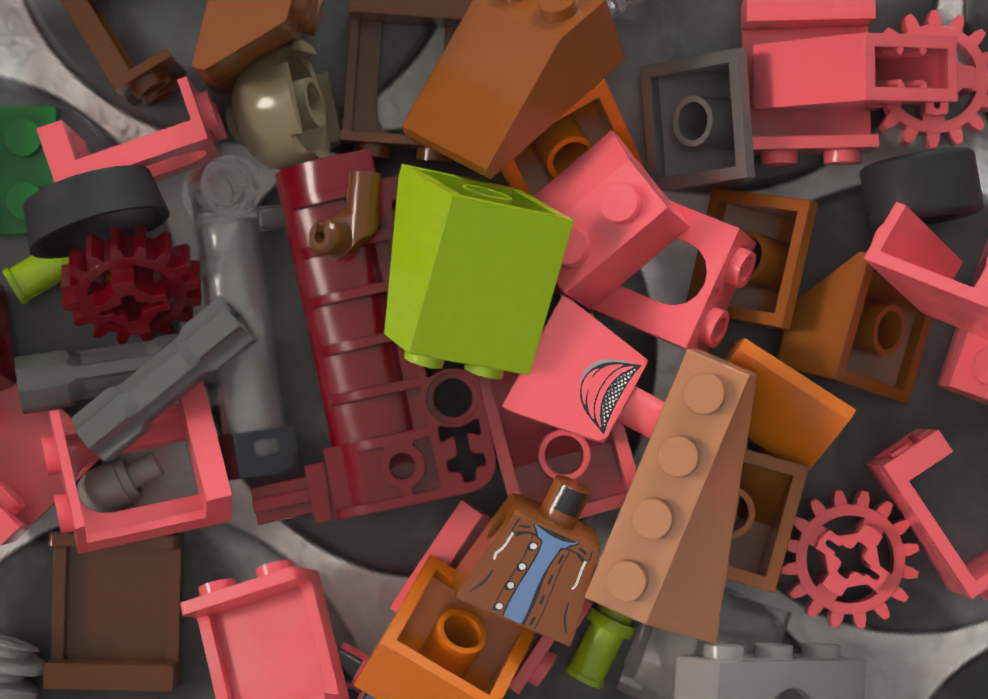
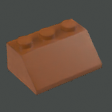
(245, 31)

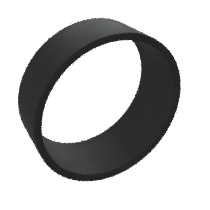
(92, 203)

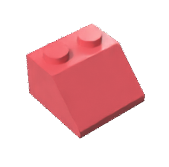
(616, 216)

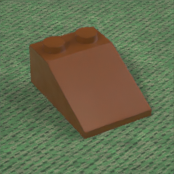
(512, 77)

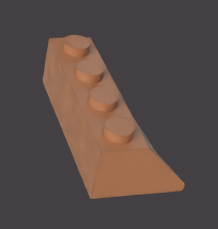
(677, 521)

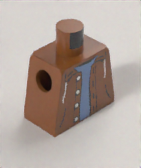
(534, 562)

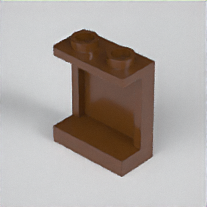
(116, 615)

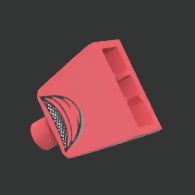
(584, 379)

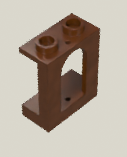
(146, 82)
(360, 116)

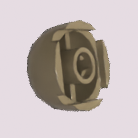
(284, 108)

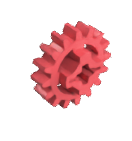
(972, 81)
(865, 533)

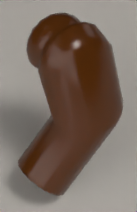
(352, 225)

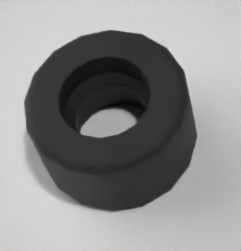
(931, 183)

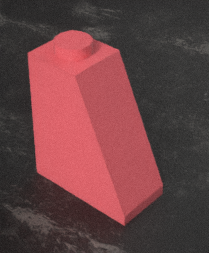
(855, 71)

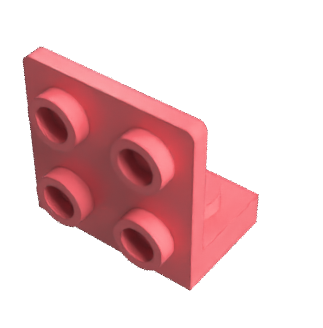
(24, 480)

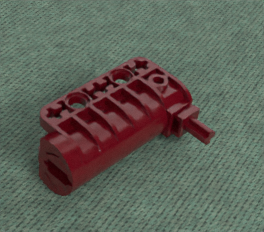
(373, 399)

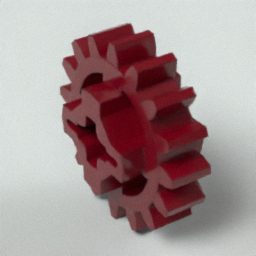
(131, 284)

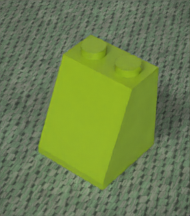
(471, 272)

